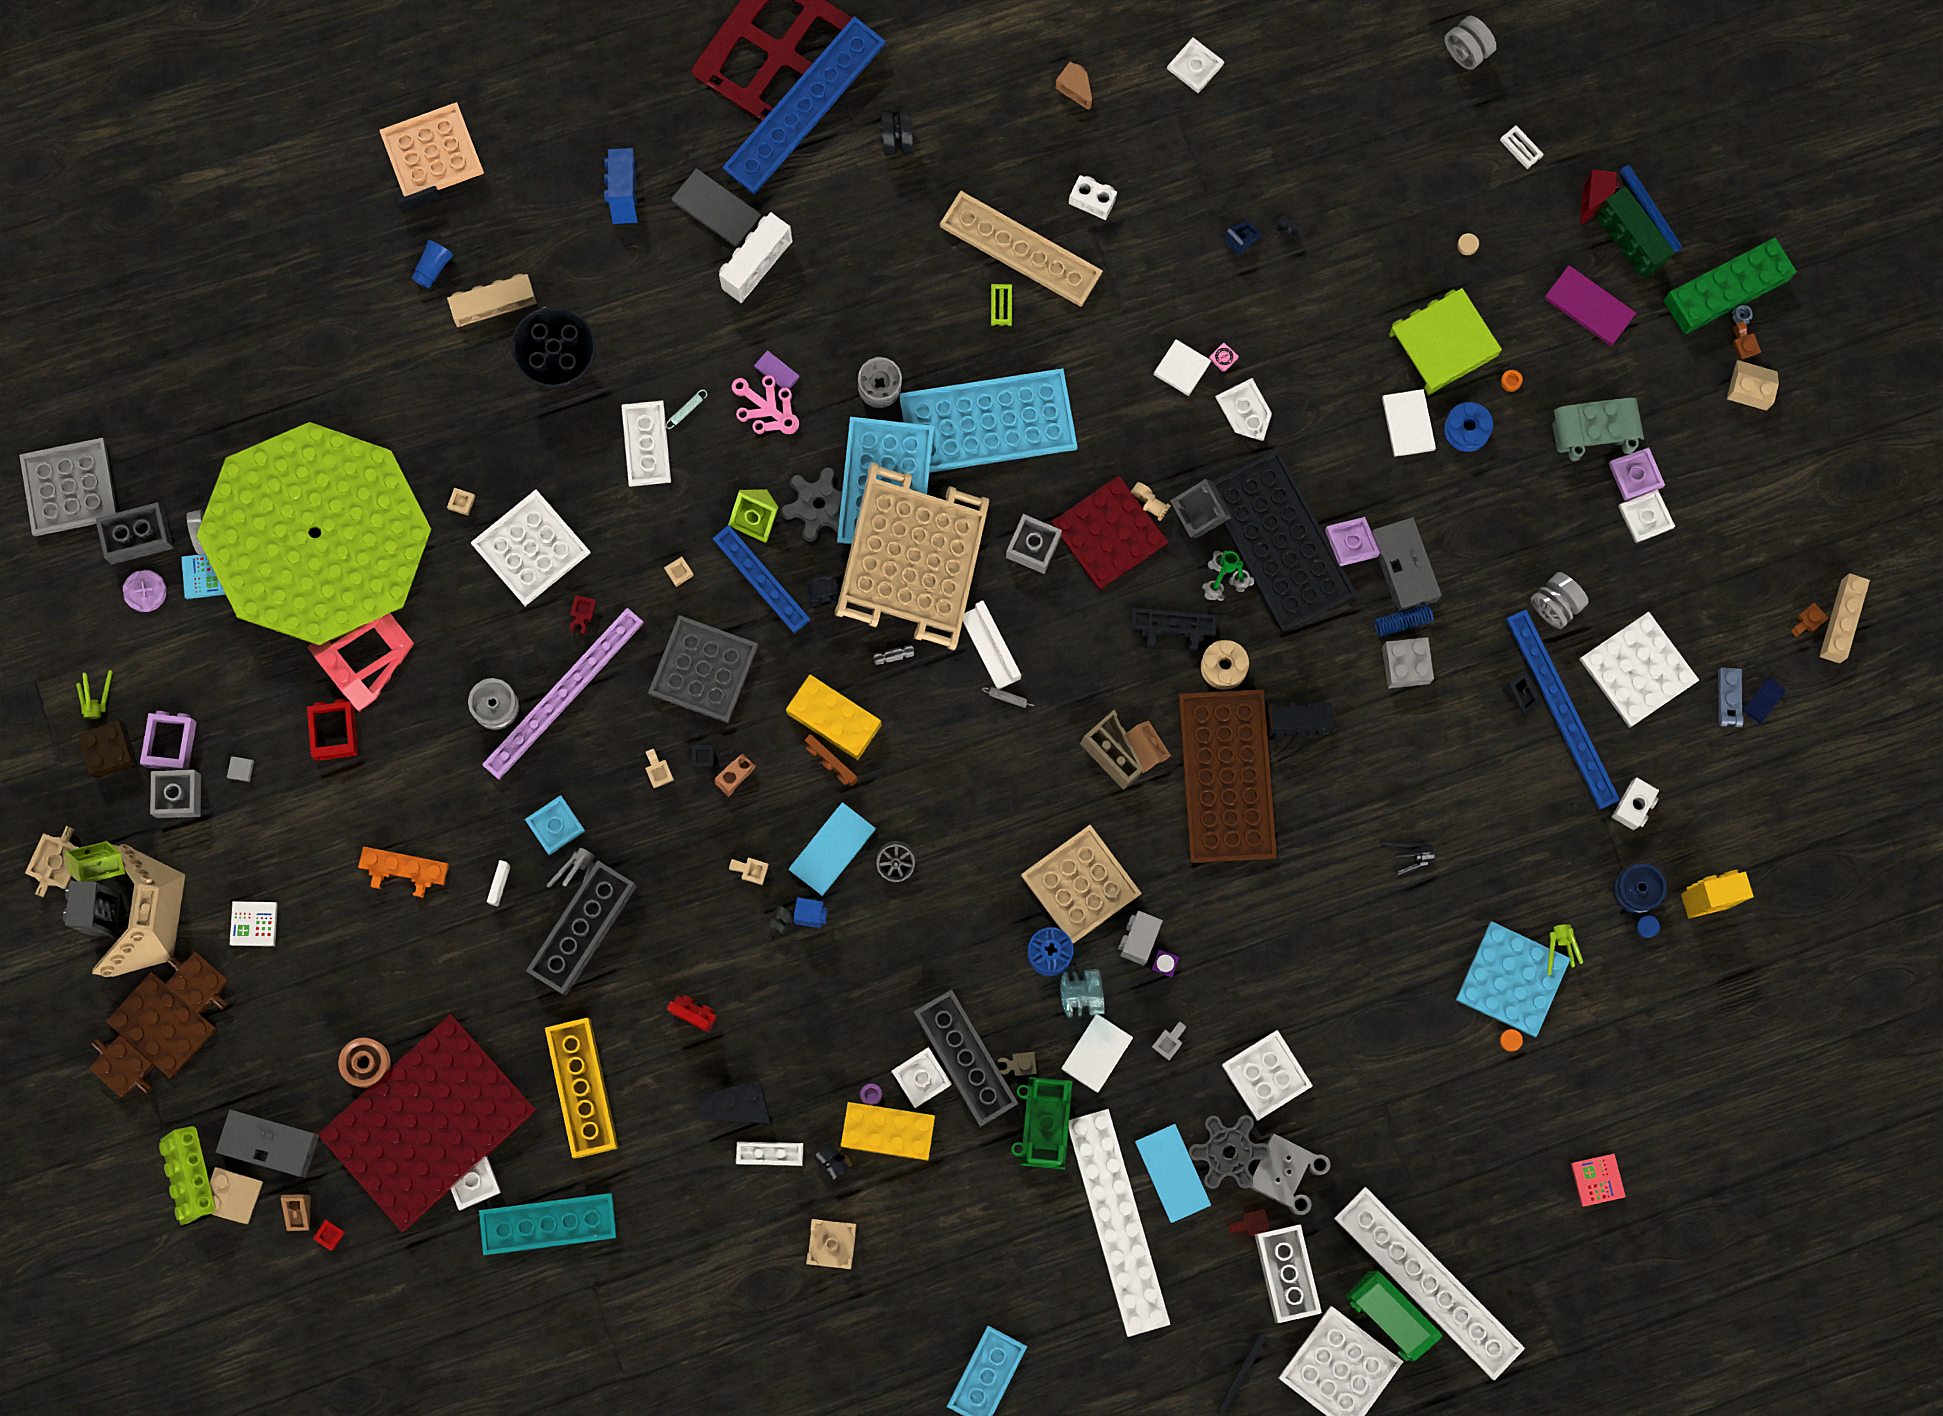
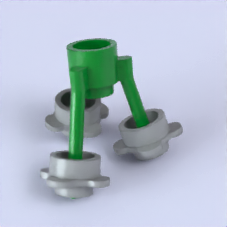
(1226, 563)

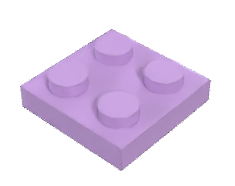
(1636, 474)
(1352, 541)

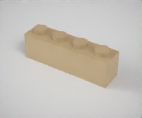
(491, 300)
(1844, 618)

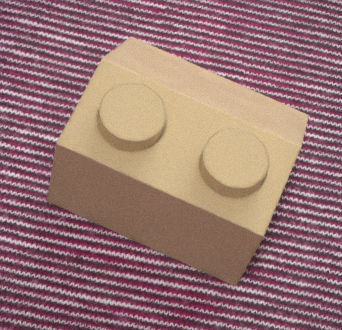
(1753, 385)
(234, 1195)

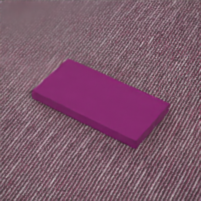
(1590, 305)

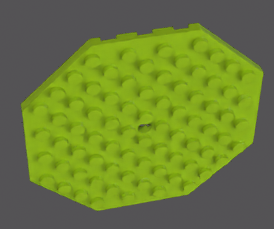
(301, 583)

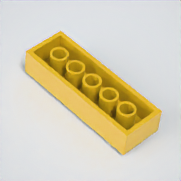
(581, 1088)

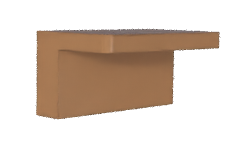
(1147, 745)

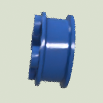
(1471, 414)

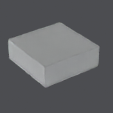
(240, 769)

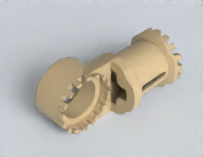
(1152, 504)

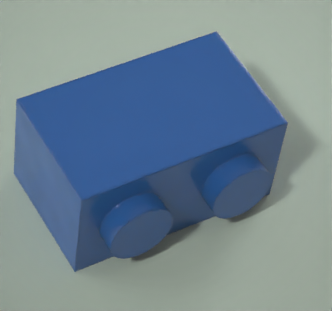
(810, 913)

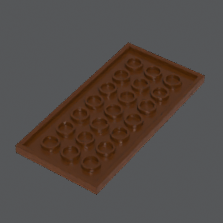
(1227, 776)

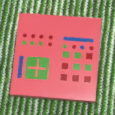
(1598, 1180)

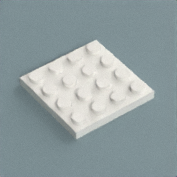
(530, 547)
(1639, 669)
(1340, 1367)

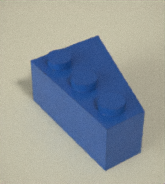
(621, 185)

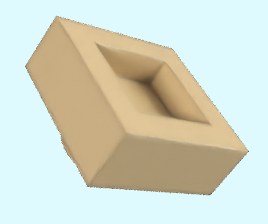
(461, 501)
(679, 571)

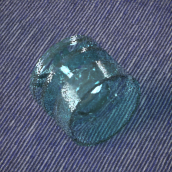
(1082, 993)

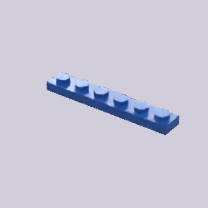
(761, 579)

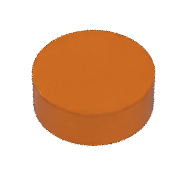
(1511, 380)
(1511, 1040)

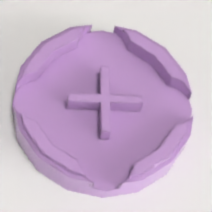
(144, 590)

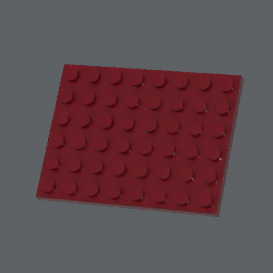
(427, 1123)

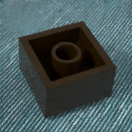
(107, 749)

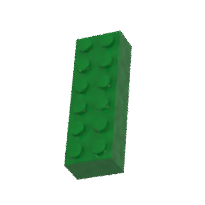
(1729, 286)

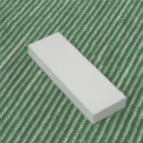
(769, 1153)

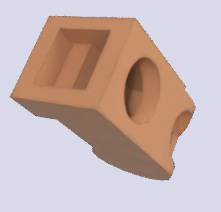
(734, 774)

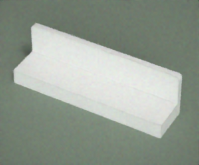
(991, 646)

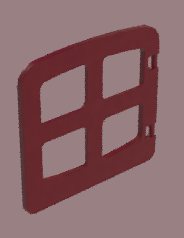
(780, 51)

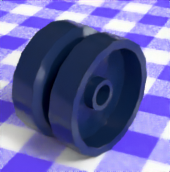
(1649, 880)

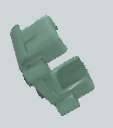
(1597, 424)

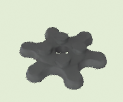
(804, 508)
(1221, 1139)

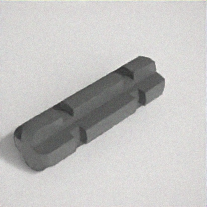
(893, 654)

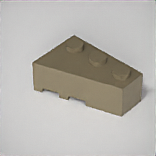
(1113, 751)

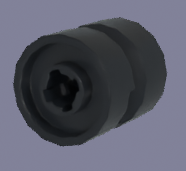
(833, 1160)

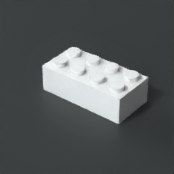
(755, 257)
(1288, 1274)

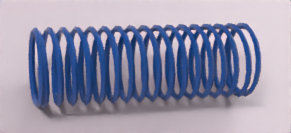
(1405, 619)

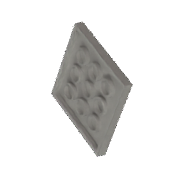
(68, 486)

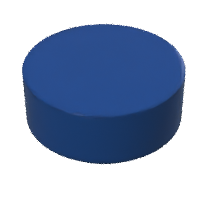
(1648, 926)

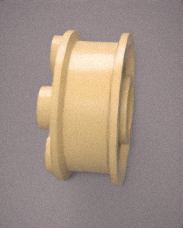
(1224, 678)

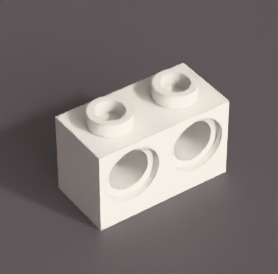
(1090, 202)

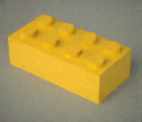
(833, 717)
(1716, 893)
(888, 1131)

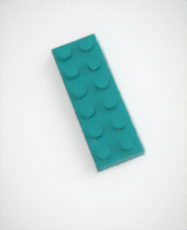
(547, 1224)

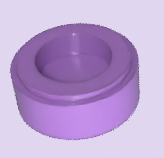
(871, 1094)

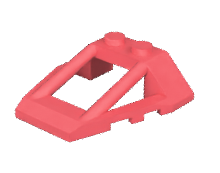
(345, 677)

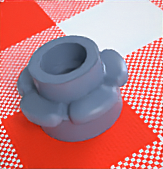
(1745, 310)

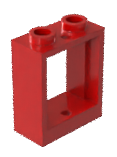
(336, 751)

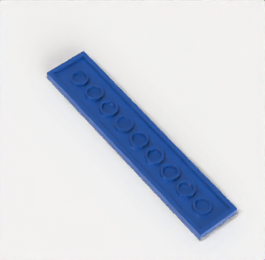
(804, 105)

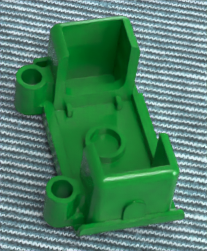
(1045, 1123)

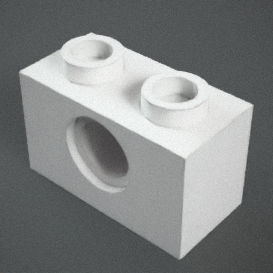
(1625, 810)

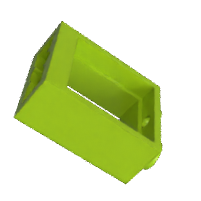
(100, 863)

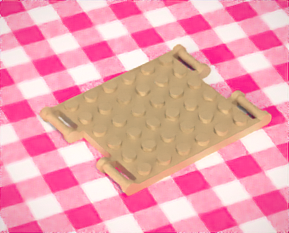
(912, 556)

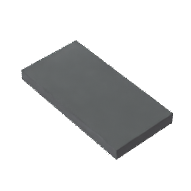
(716, 208)

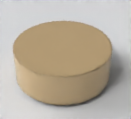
(1468, 244)

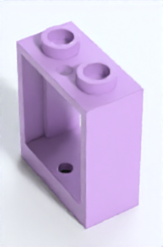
(186, 746)

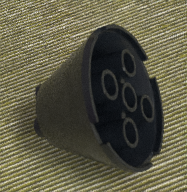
(553, 347)

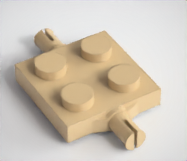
(49, 862)

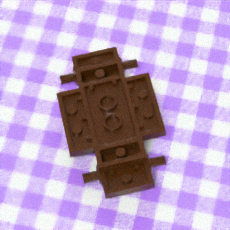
(160, 1025)

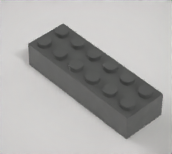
(581, 928)
(965, 1058)

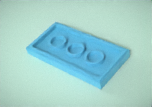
(832, 849)
(1172, 1173)
(987, 1374)

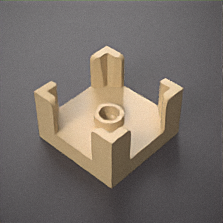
(831, 1244)

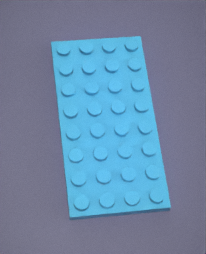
(994, 419)

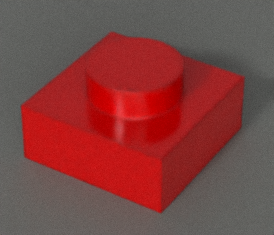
(329, 1235)

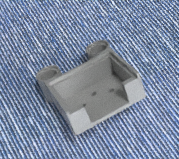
(1277, 1166)

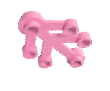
(768, 407)

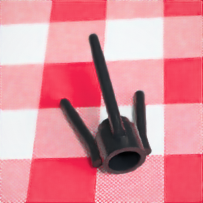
(1421, 853)

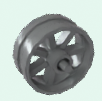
(895, 861)

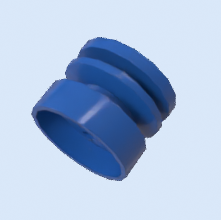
(1039, 958)

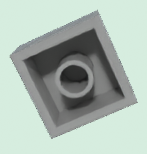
(1033, 543)
(1407, 662)
(175, 794)
(1141, 937)

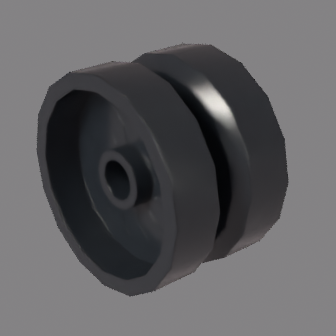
(896, 131)

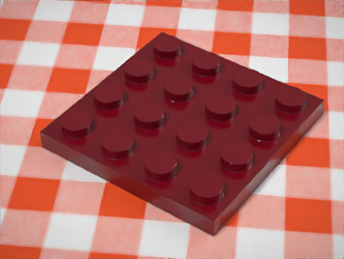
(1109, 533)

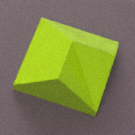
(754, 513)

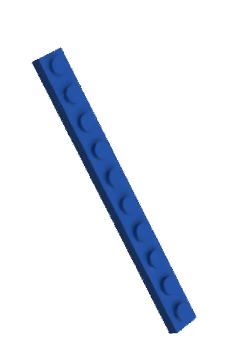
(1562, 709)

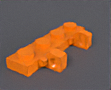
(387, 863)

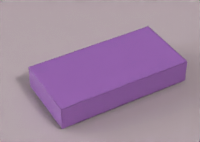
(777, 369)

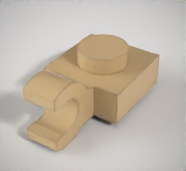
(658, 771)
(752, 870)

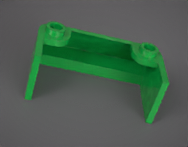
(1394, 1315)

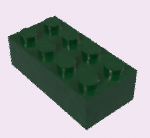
(1634, 233)

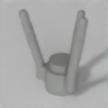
(581, 860)

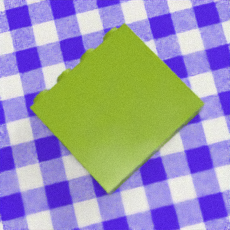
(1446, 340)

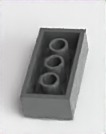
(92, 908)

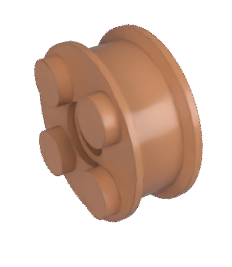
(350, 1062)

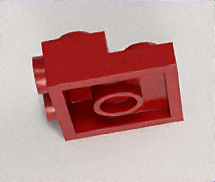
(686, 1010)

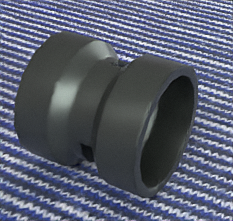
(783, 915)

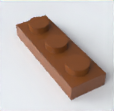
(829, 761)

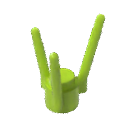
(91, 708)
(1564, 936)

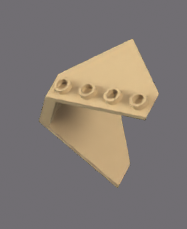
(152, 916)

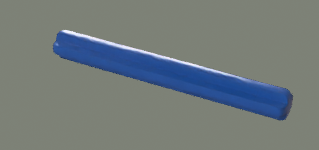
(1649, 207)

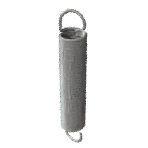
(1002, 695)

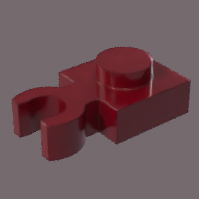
(582, 610)

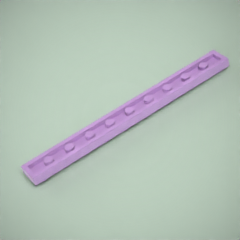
(562, 693)

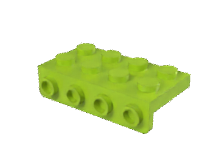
(187, 1174)

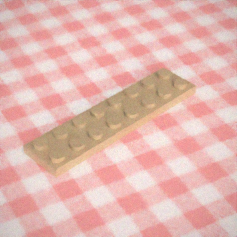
(1021, 248)

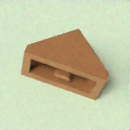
(296, 1211)

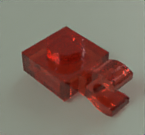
(1253, 1223)

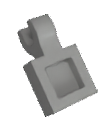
(1168, 1042)

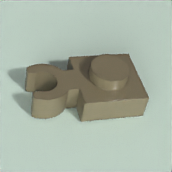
(1022, 1064)

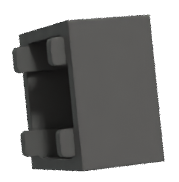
(1201, 508)

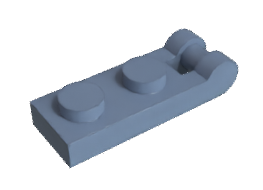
(1730, 696)

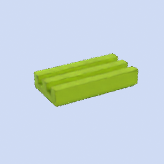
(1001, 321)

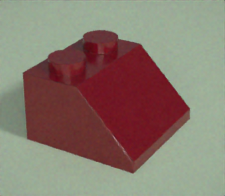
(1595, 191)

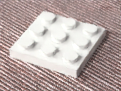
(1267, 1075)

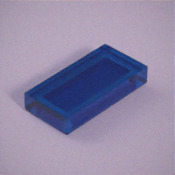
(1764, 700)

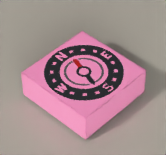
(1223, 357)

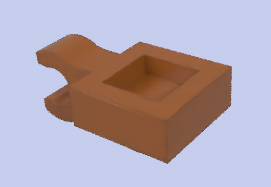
(1745, 345)
(1809, 619)

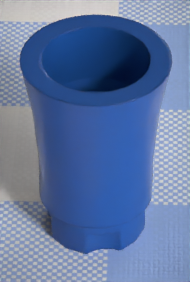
(431, 263)

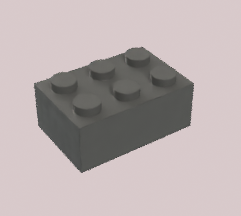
(134, 533)

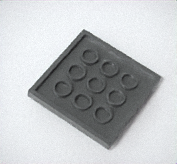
(703, 669)

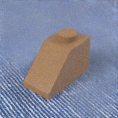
(1075, 84)

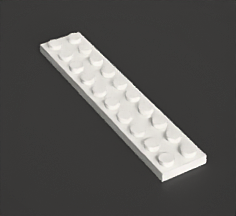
(1118, 1223)
(1429, 1283)

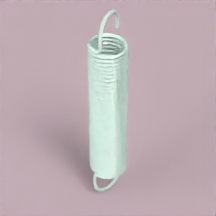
(688, 407)

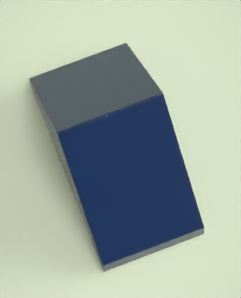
(1241, 237)

